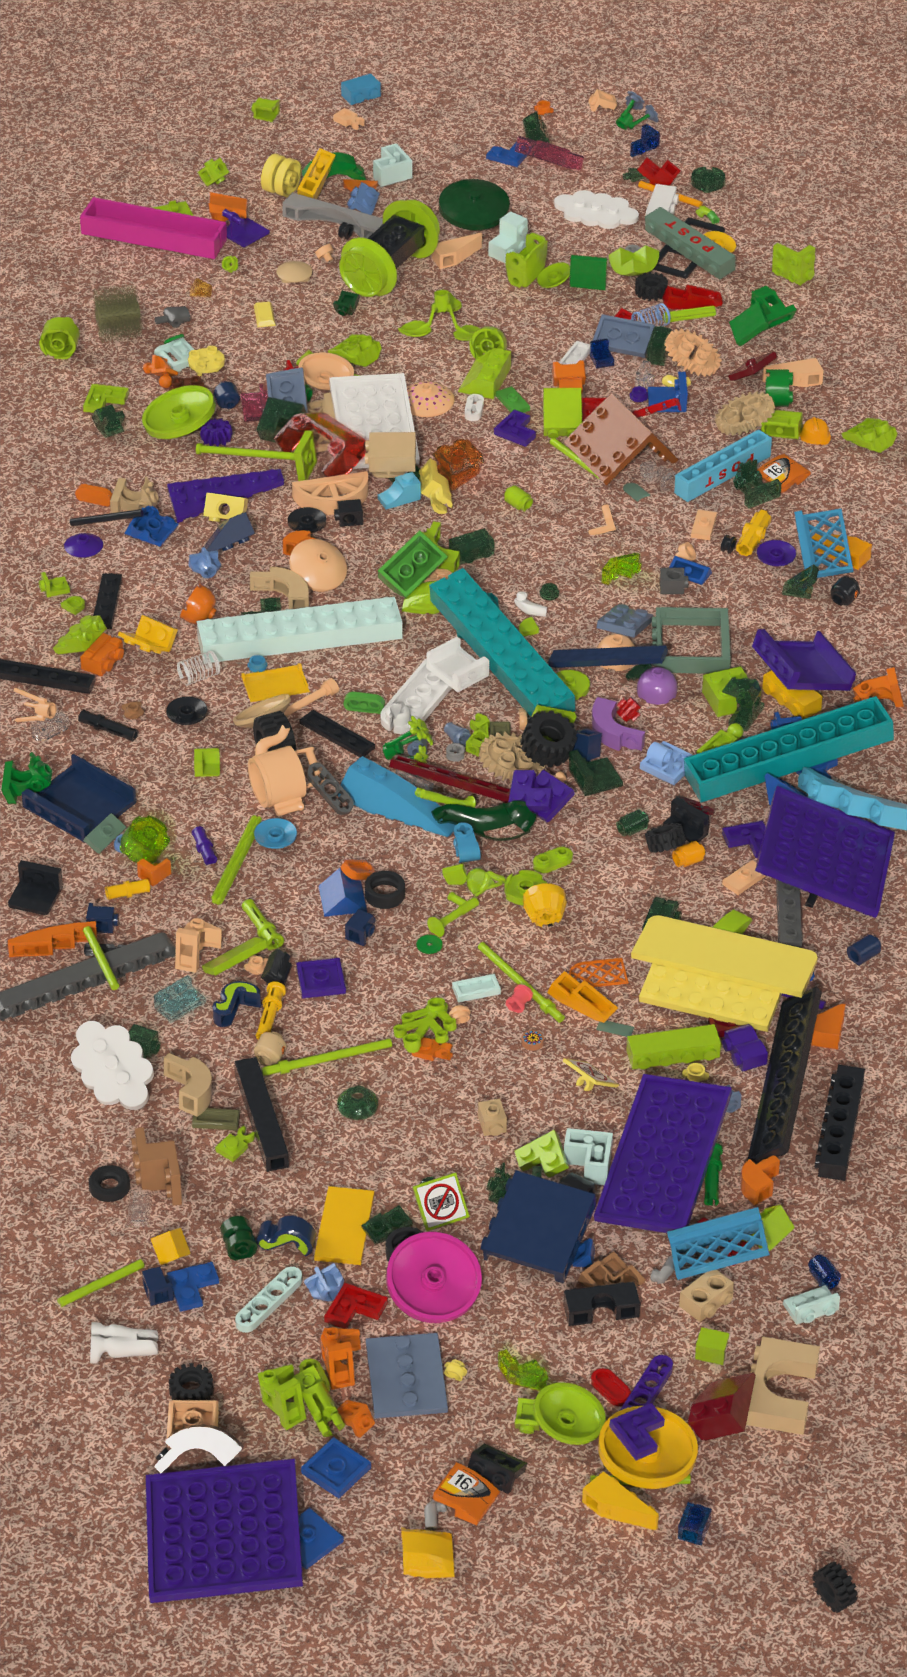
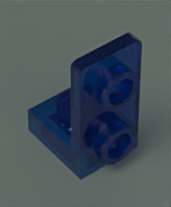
(649, 140)

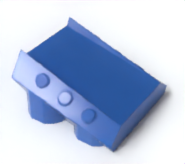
(151, 527)

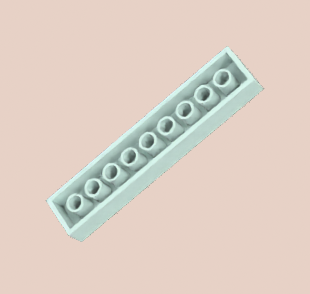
(300, 629)

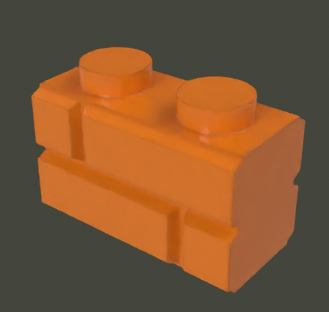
(102, 655)

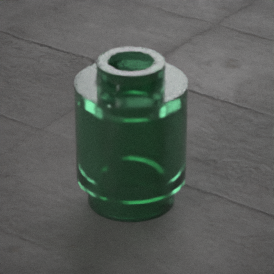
(632, 823)

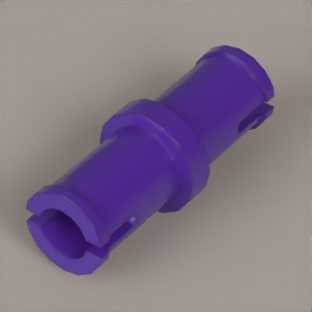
(204, 845)

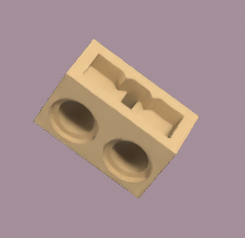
(706, 1295)

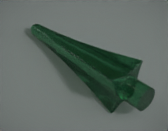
(633, 175)

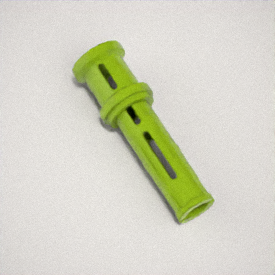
(266, 929)

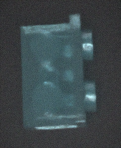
(178, 999)

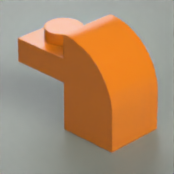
(756, 1179)

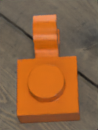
(432, 1049)

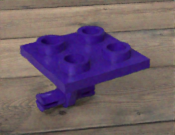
(243, 230)

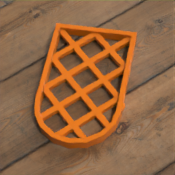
(605, 961)

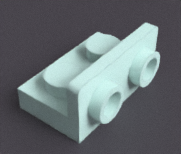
(812, 1304)

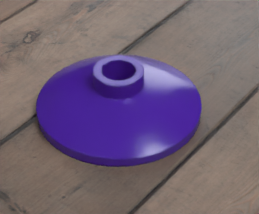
(83, 545)
(776, 553)

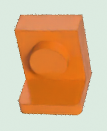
(357, 1416)

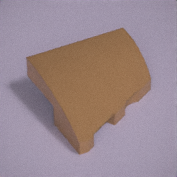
(602, 1273)

